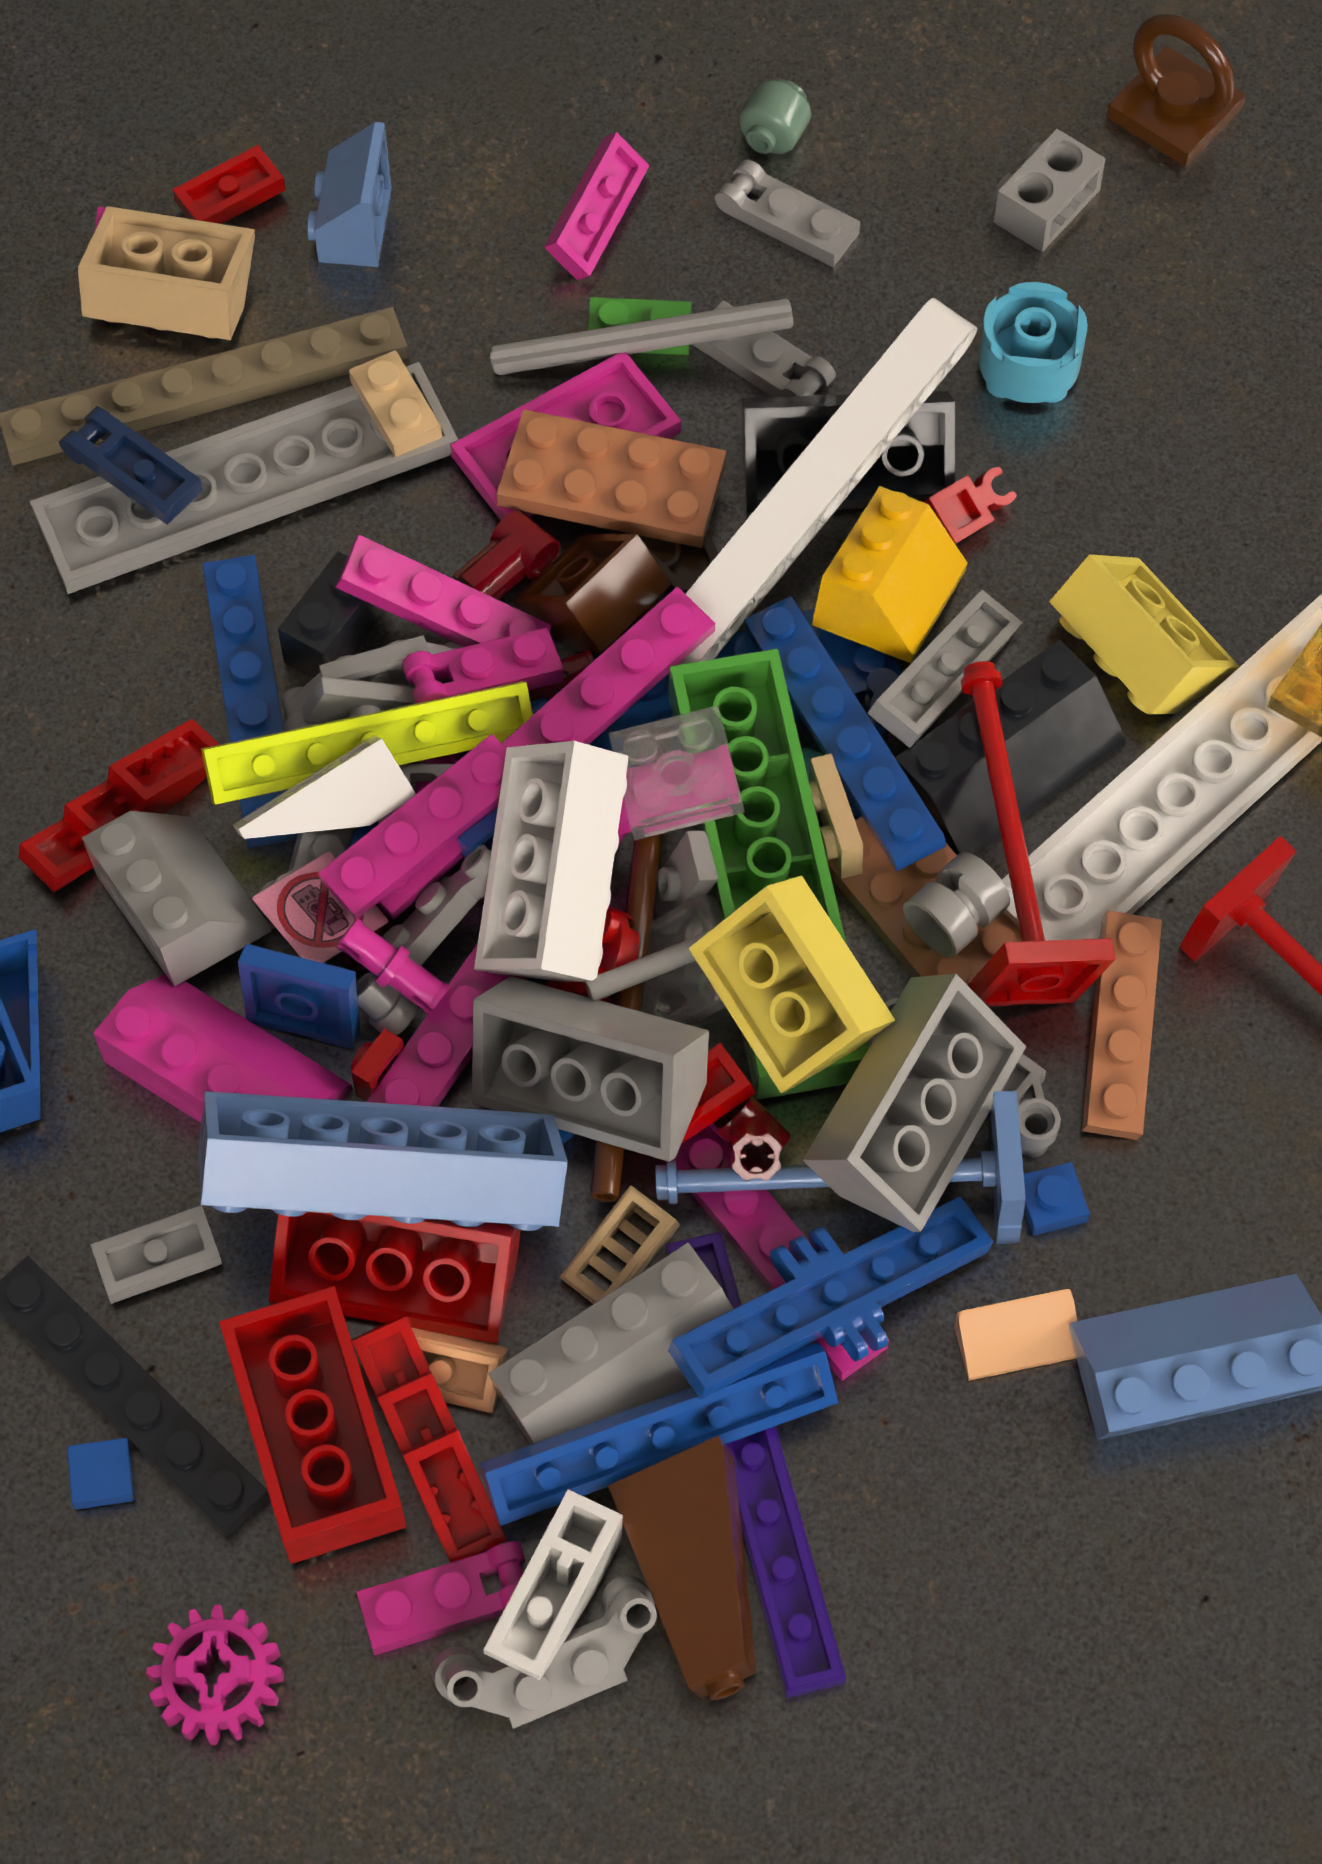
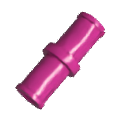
(392, 966)

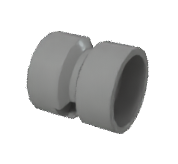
(949, 910)

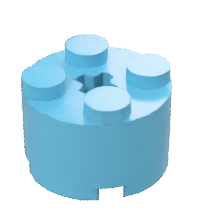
(1032, 344)

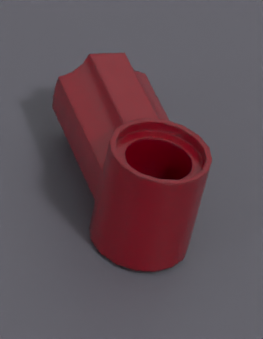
(514, 551)
(752, 1139)

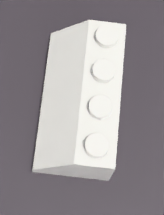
(552, 862)

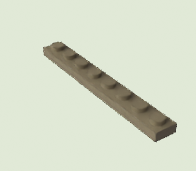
(207, 383)

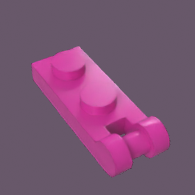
(485, 665)
(440, 1598)

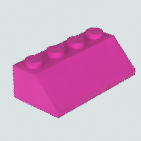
(189, 1044)

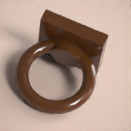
(1172, 98)

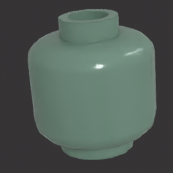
(775, 115)

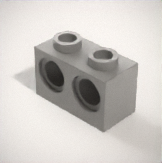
(1048, 189)

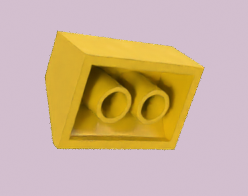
(890, 577)

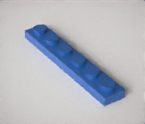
(244, 662)
(845, 730)
(652, 1432)

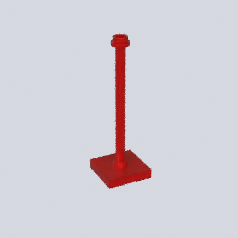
(1243, 904)
(1034, 968)

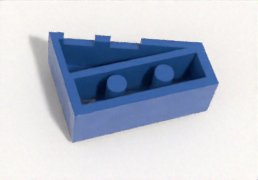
(19, 1031)

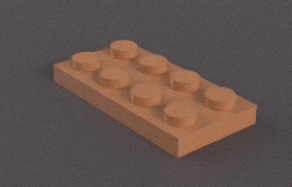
(612, 478)
(880, 900)

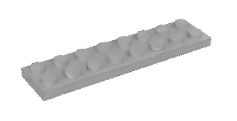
(245, 479)

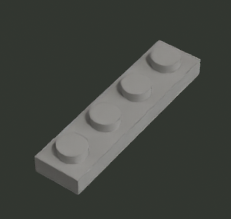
(935, 675)

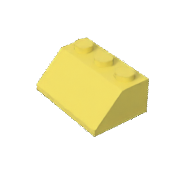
(1141, 634)
(791, 983)

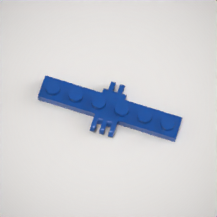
(828, 1297)

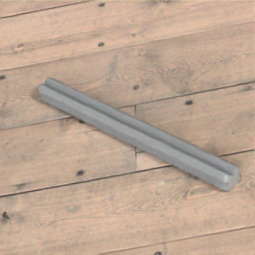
(642, 336)

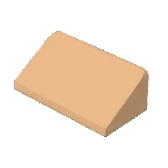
(1016, 1334)
(462, 1368)

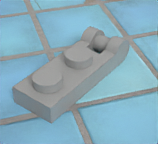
(787, 214)
(770, 362)

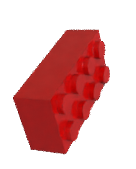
(312, 1425)

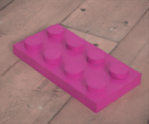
(606, 395)

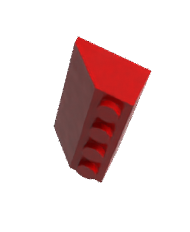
(431, 1270)

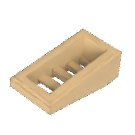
(650, 1245)

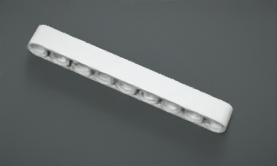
(828, 471)

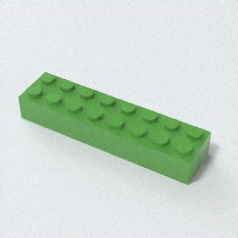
(780, 827)

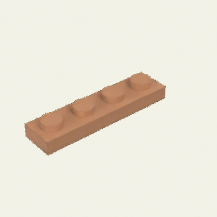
(1122, 1028)

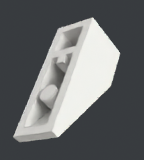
(344, 794)
(556, 1585)

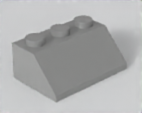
(174, 891)

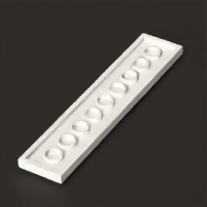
(1173, 796)

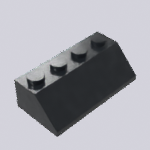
(781, 428)
(1053, 734)

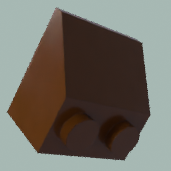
(595, 590)

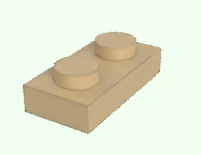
(395, 403)
(839, 827)

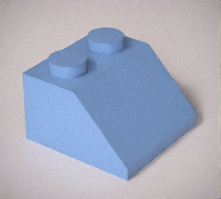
(353, 200)

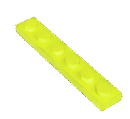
(409, 732)

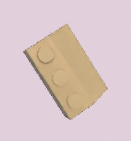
(166, 273)

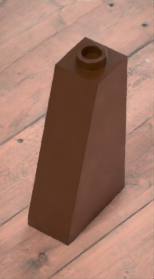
(692, 1555)

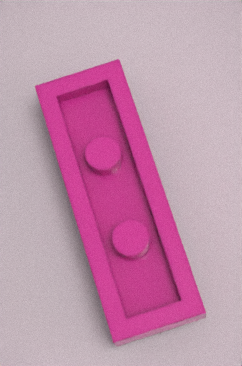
(596, 206)

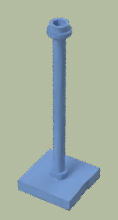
(995, 1168)

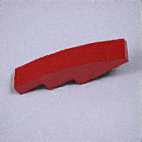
(143, 781)
(428, 1440)

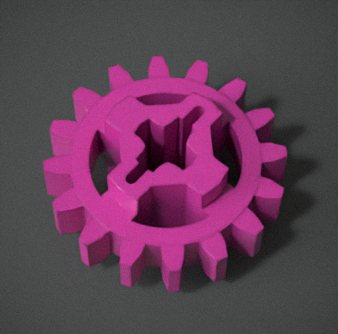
(190, 1672)

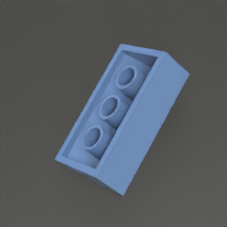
(1199, 1355)

